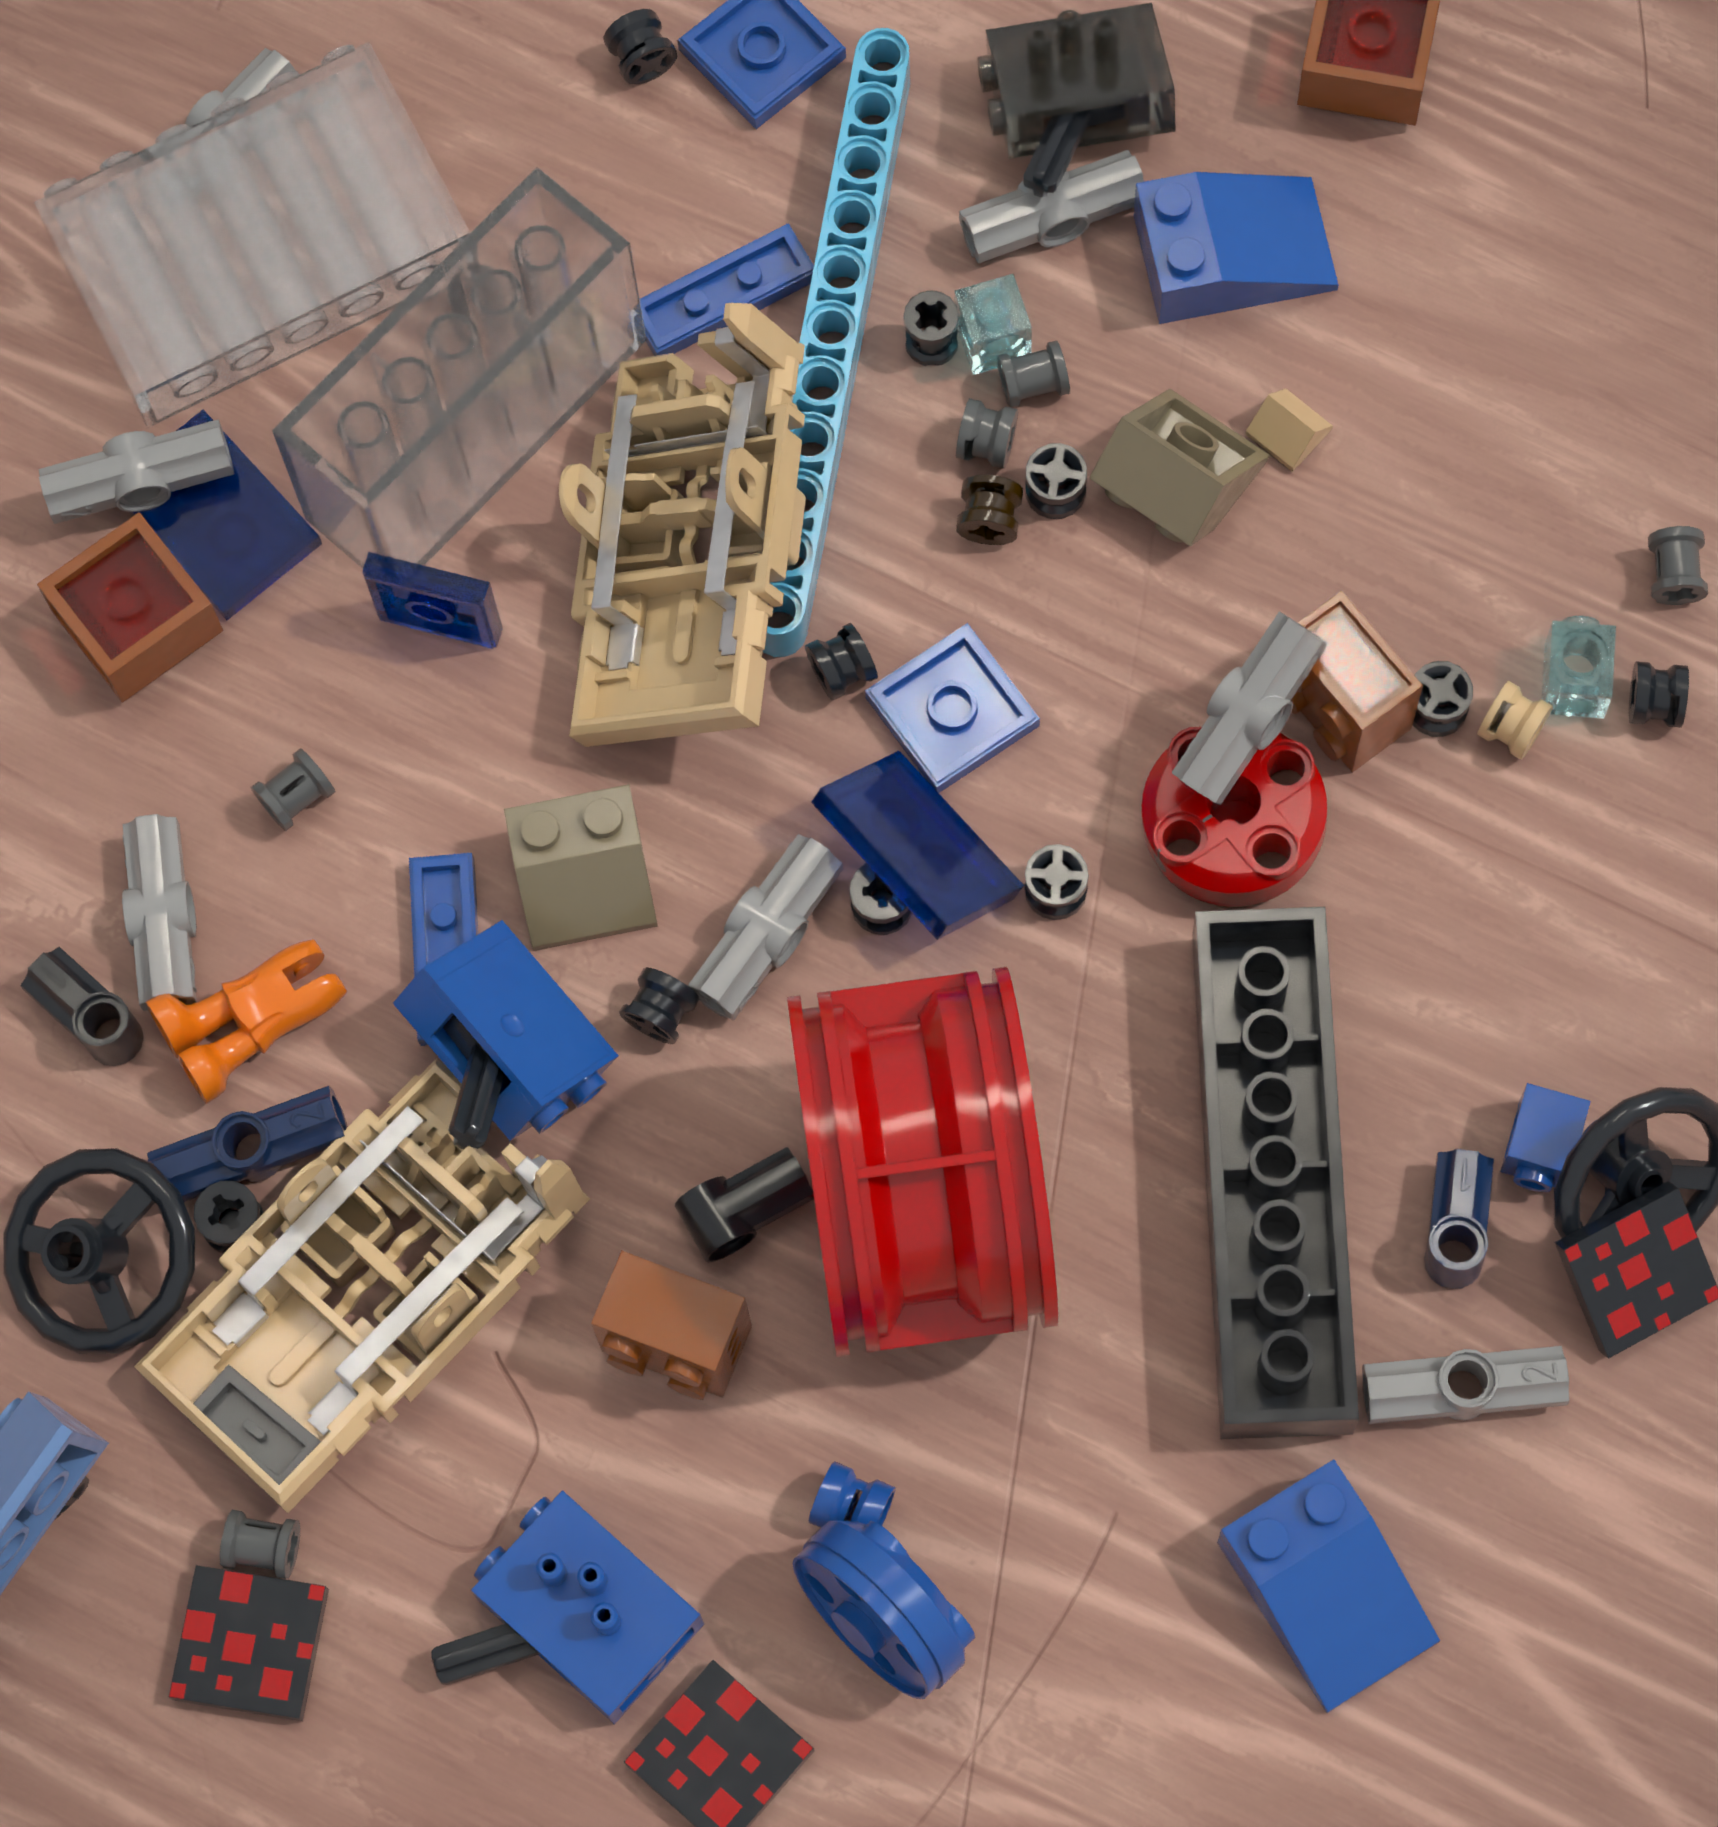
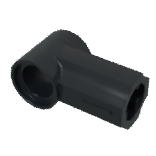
(83, 1006)
(729, 1211)

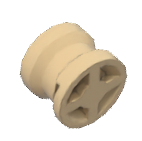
(1521, 722)

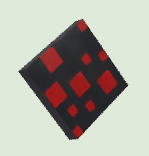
(1638, 1269)
(249, 1643)
(719, 1753)

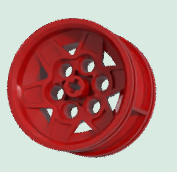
(924, 1161)

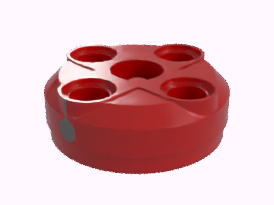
(1231, 836)

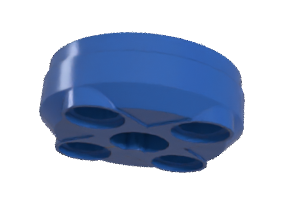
(883, 1606)

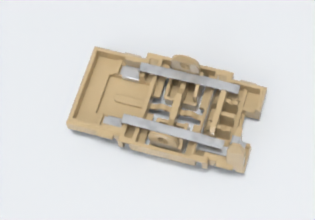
(664, 637)
(270, 1305)

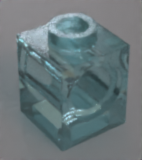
(992, 322)
(1572, 691)

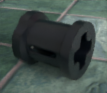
(931, 311)

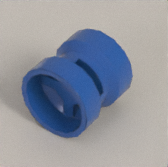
(840, 1492)

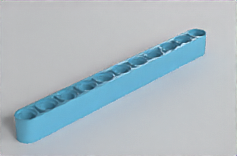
(842, 308)

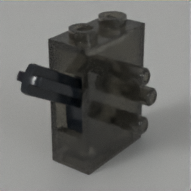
(1076, 86)

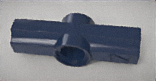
(286, 1135)

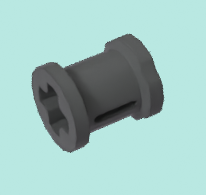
(1033, 374)
(1677, 565)
(293, 789)
(260, 1544)

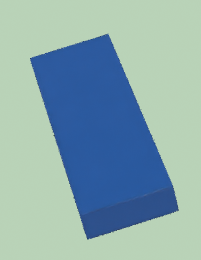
(751, 274)
(441, 906)

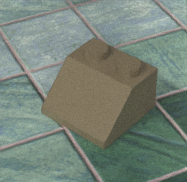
(1177, 466)
(580, 867)

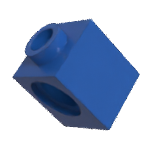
(1542, 1136)

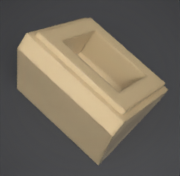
(1287, 428)

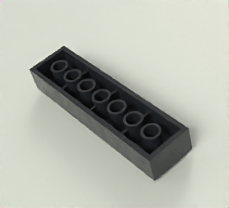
(1274, 1174)

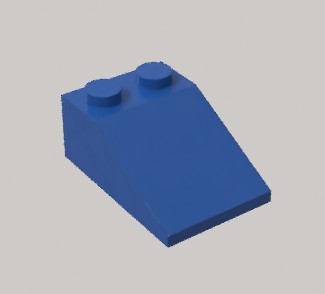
(1230, 242)
(1328, 1585)

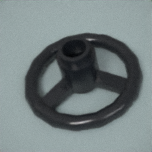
(1631, 1164)
(97, 1251)

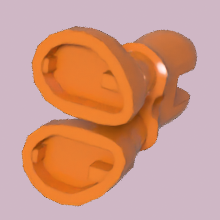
(259, 1004)

